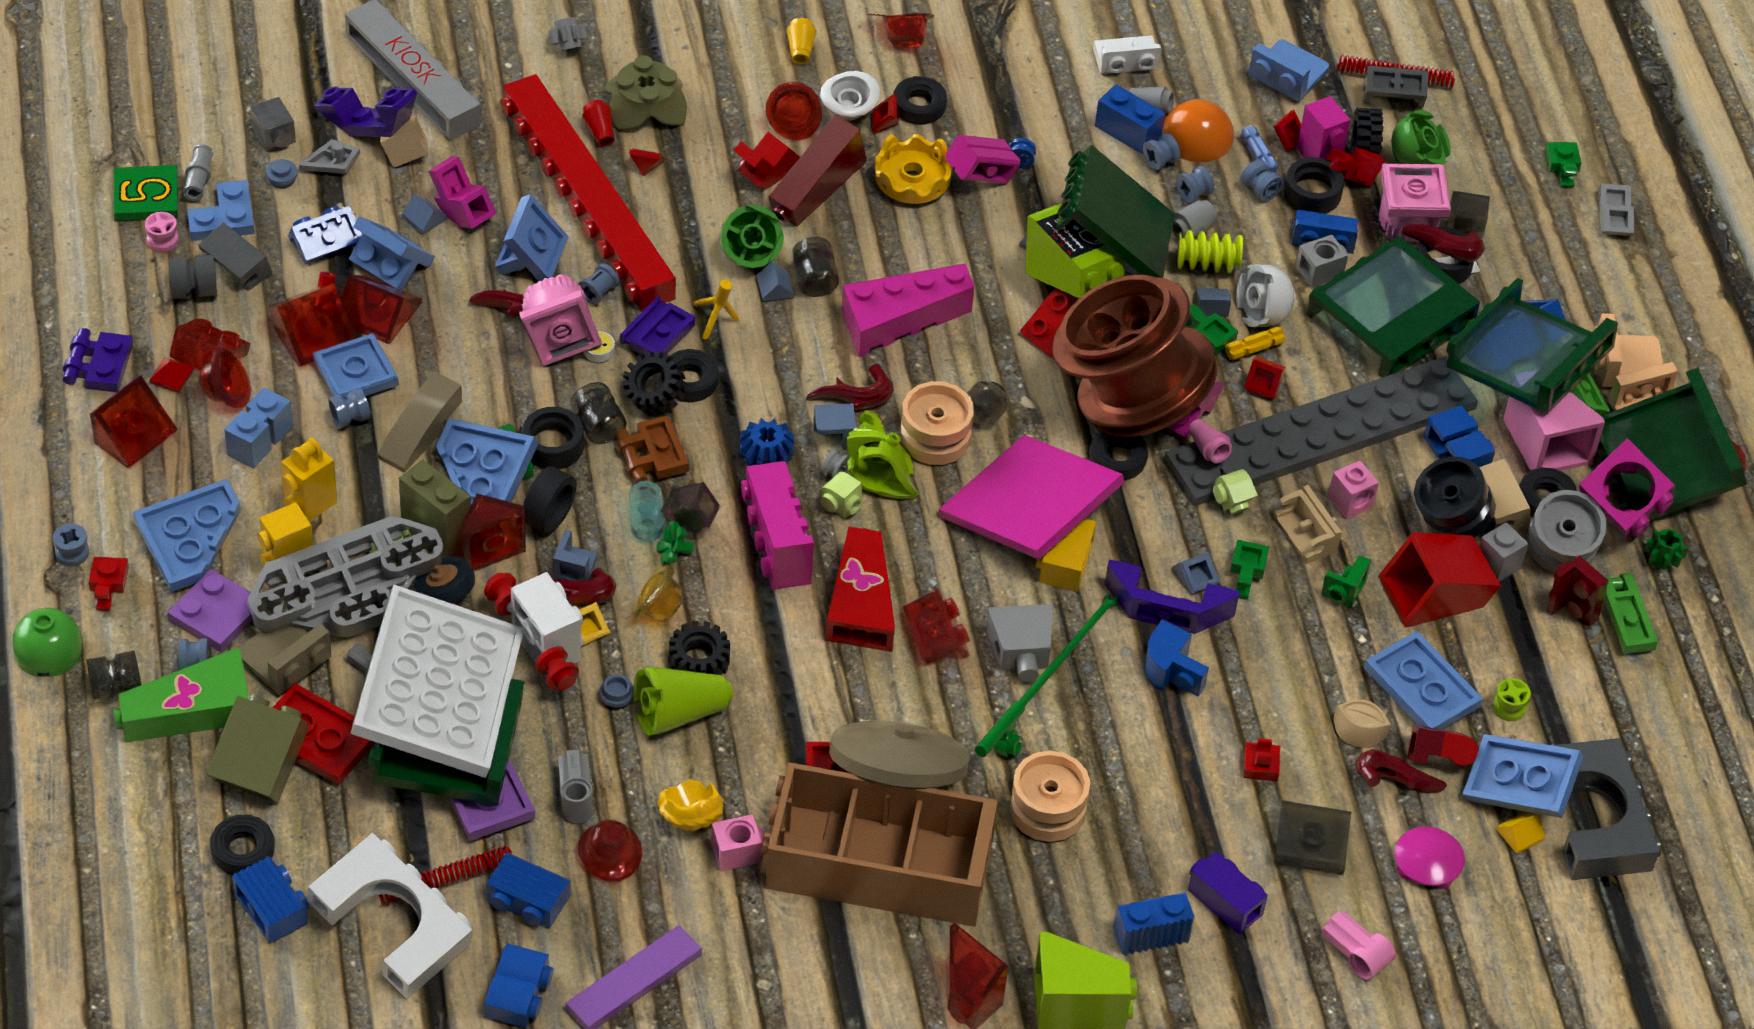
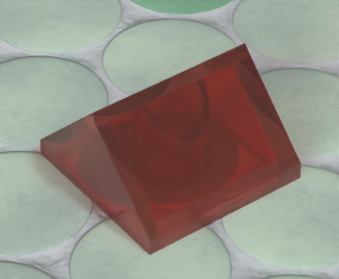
(377, 307)
(131, 423)
(492, 532)

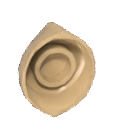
(1361, 723)

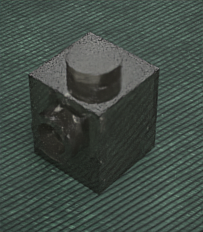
(1468, 212)
(691, 507)

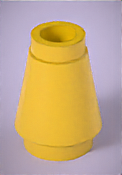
(801, 39)

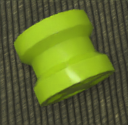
(1518, 695)

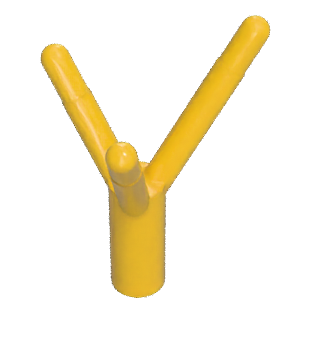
(720, 301)

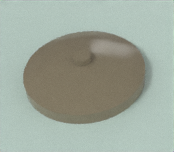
(899, 754)

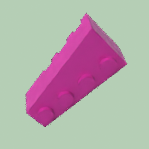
(905, 304)
(779, 525)

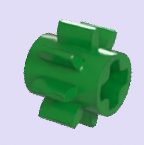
(1666, 548)

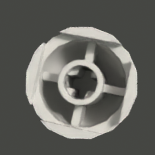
(1264, 295)

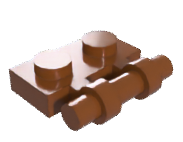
(661, 446)

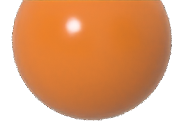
(1200, 130)

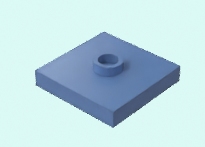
(355, 366)

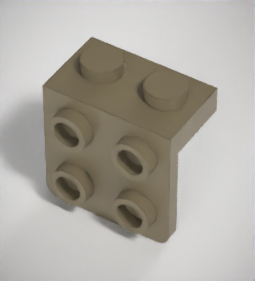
(286, 655)

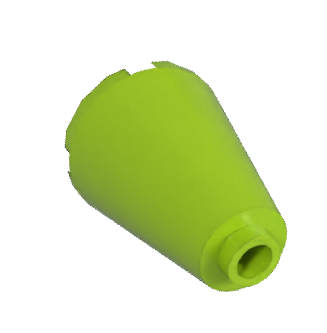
(677, 697)

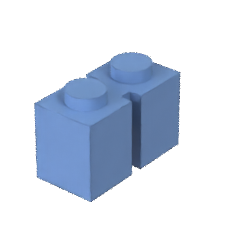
(250, 435)

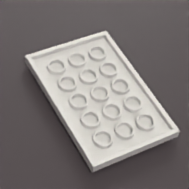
(438, 681)

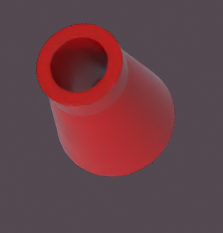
(599, 122)

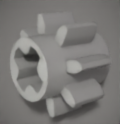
(567, 34)

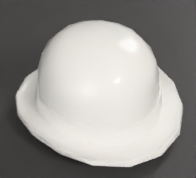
(850, 94)

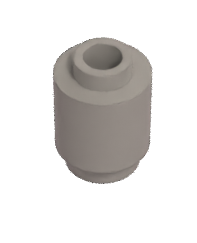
(1195, 217)

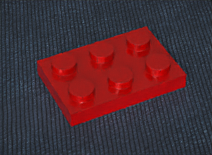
(328, 742)

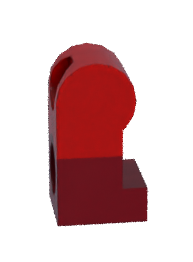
(1441, 743)

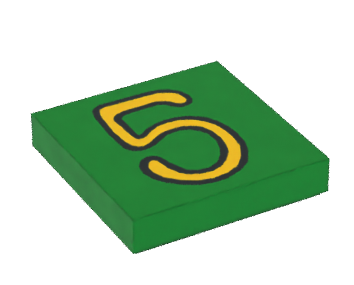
(145, 191)

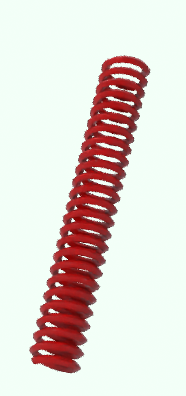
(1363, 64)
(455, 866)

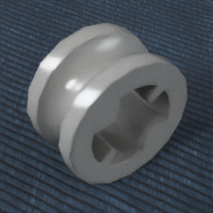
(834, 464)

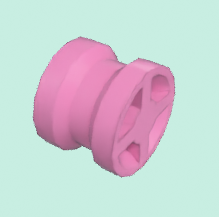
(161, 231)

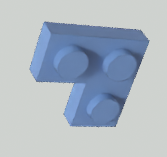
(233, 210)

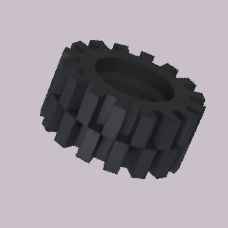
(1367, 130)
(643, 371)
(704, 638)

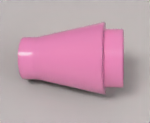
(1211, 442)

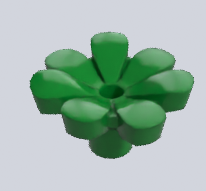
(673, 543)

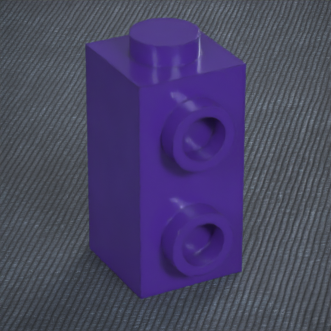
(1227, 891)

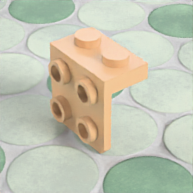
(1628, 355)
(1641, 384)

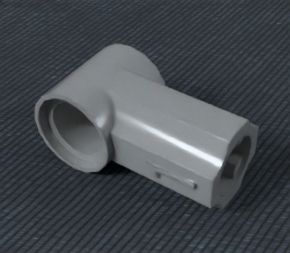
(575, 787)

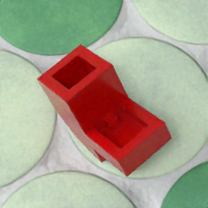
(767, 162)

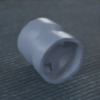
(1261, 180)
(352, 407)

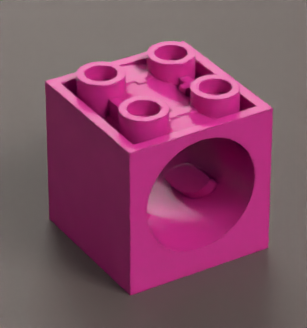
(1629, 460)

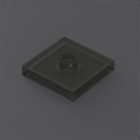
(1312, 837)

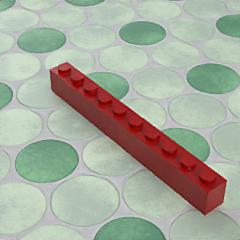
(588, 192)

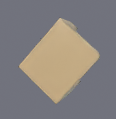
(406, 144)

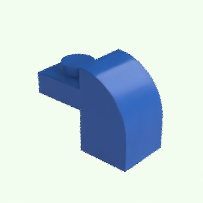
(1168, 660)

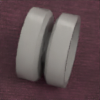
(1564, 528)

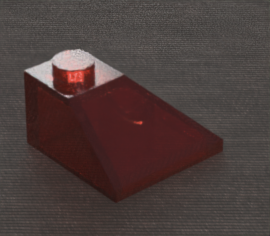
(311, 322)
(973, 979)

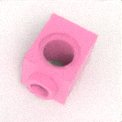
(1353, 489)
(725, 846)

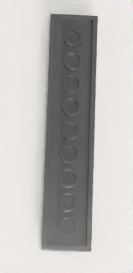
(1326, 428)

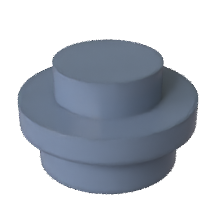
(281, 173)
(616, 691)

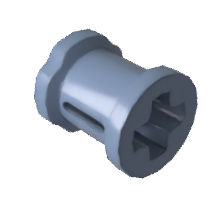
(599, 283)

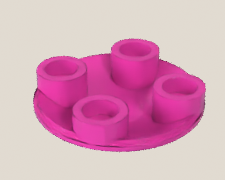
(1429, 857)

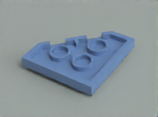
(485, 458)
(188, 531)

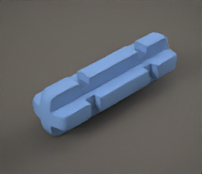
(1258, 147)

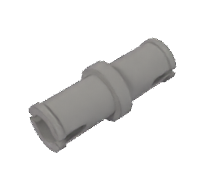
(198, 172)

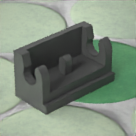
(1396, 84)
(236, 255)

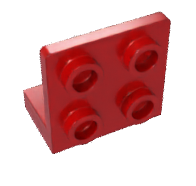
(1047, 319)

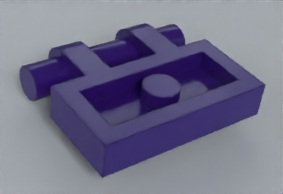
(108, 360)

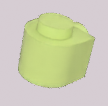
(1234, 491)
(842, 495)

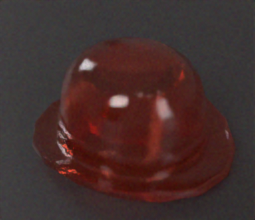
(794, 111)
(225, 379)
(610, 850)

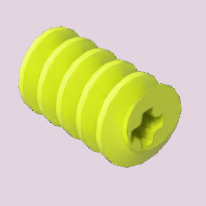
(1209, 251)

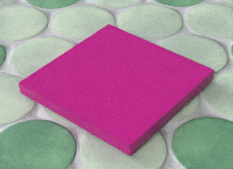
(1031, 496)

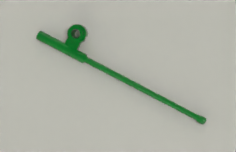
(1003, 734)

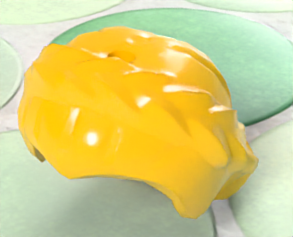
(691, 805)

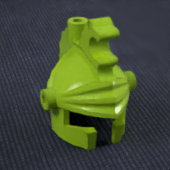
(880, 459)

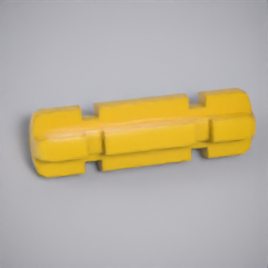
(1255, 343)

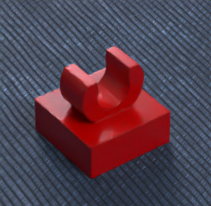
(1264, 377)
(1262, 760)

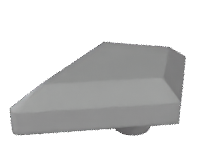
(331, 158)

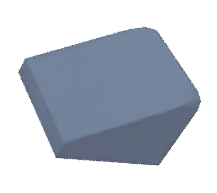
(1213, 301)
(1197, 572)

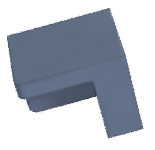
(835, 420)
(572, 562)

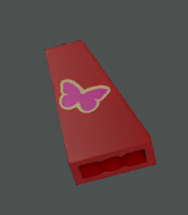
(861, 597)

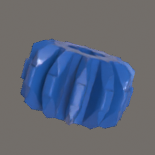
(766, 443)

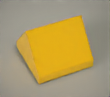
(1522, 831)

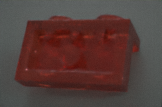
(936, 626)

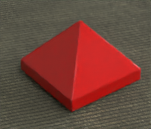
(885, 114)
(1288, 130)
(646, 160)
(171, 374)

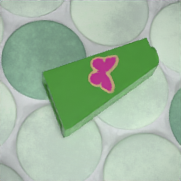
(184, 700)

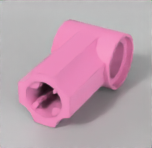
(1365, 952)

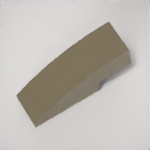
(421, 421)

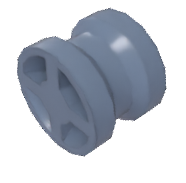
(1161, 151)
(1195, 184)
(76, 550)
(192, 652)

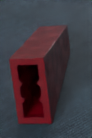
(819, 171)

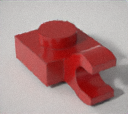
(1359, 166)
(107, 577)

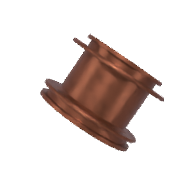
(1135, 355)

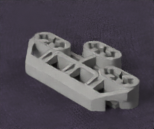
(347, 582)

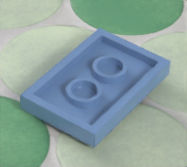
(1423, 682)
(1523, 775)

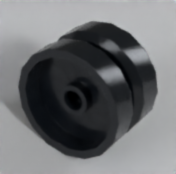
(1454, 497)

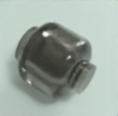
(988, 403)

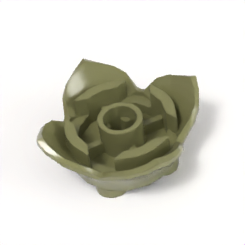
(644, 91)

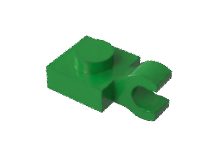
(1565, 159)
(1213, 327)
(1248, 562)

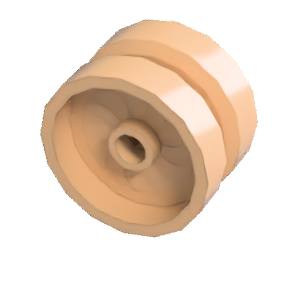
(936, 423)
(1049, 796)

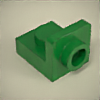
(1347, 587)

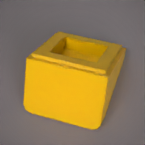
(593, 623)

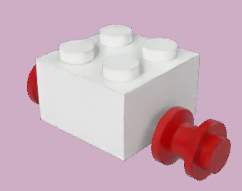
(547, 621)

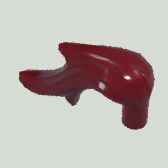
(1463, 248)
(499, 299)
(860, 396)
(598, 589)
(1377, 763)

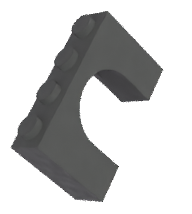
(1630, 843)

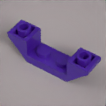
(346, 111)
(1151, 607)

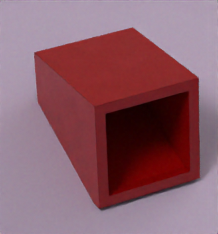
(1438, 577)

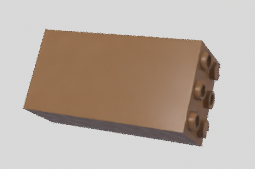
(879, 844)

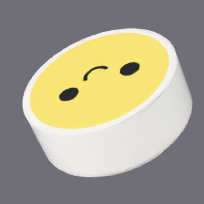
(602, 352)

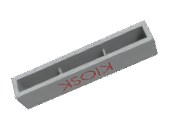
(412, 67)

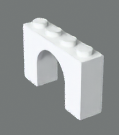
(376, 870)

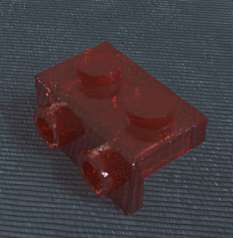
(198, 340)

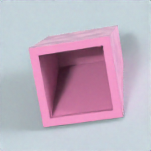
(1558, 439)

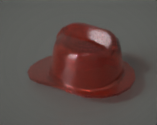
(906, 29)

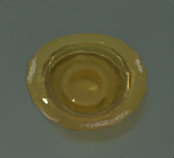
(659, 595)

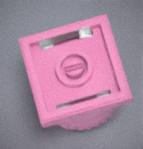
(1412, 197)
(558, 319)

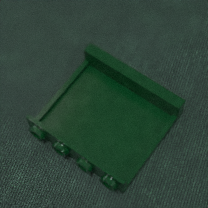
(1116, 212)
(1682, 439)
(415, 773)

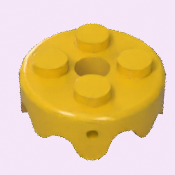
(913, 155)

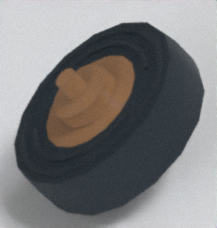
(447, 581)

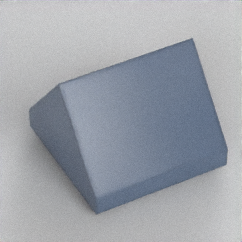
(423, 214)
(774, 283)

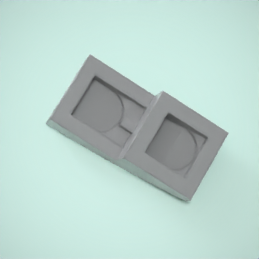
(1616, 209)

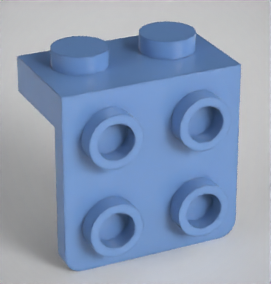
(1287, 68)

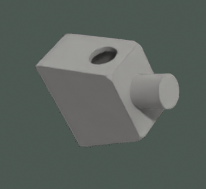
(1021, 638)

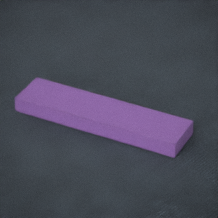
(633, 978)

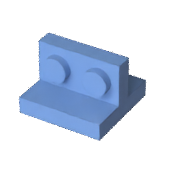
(532, 241)
(387, 253)

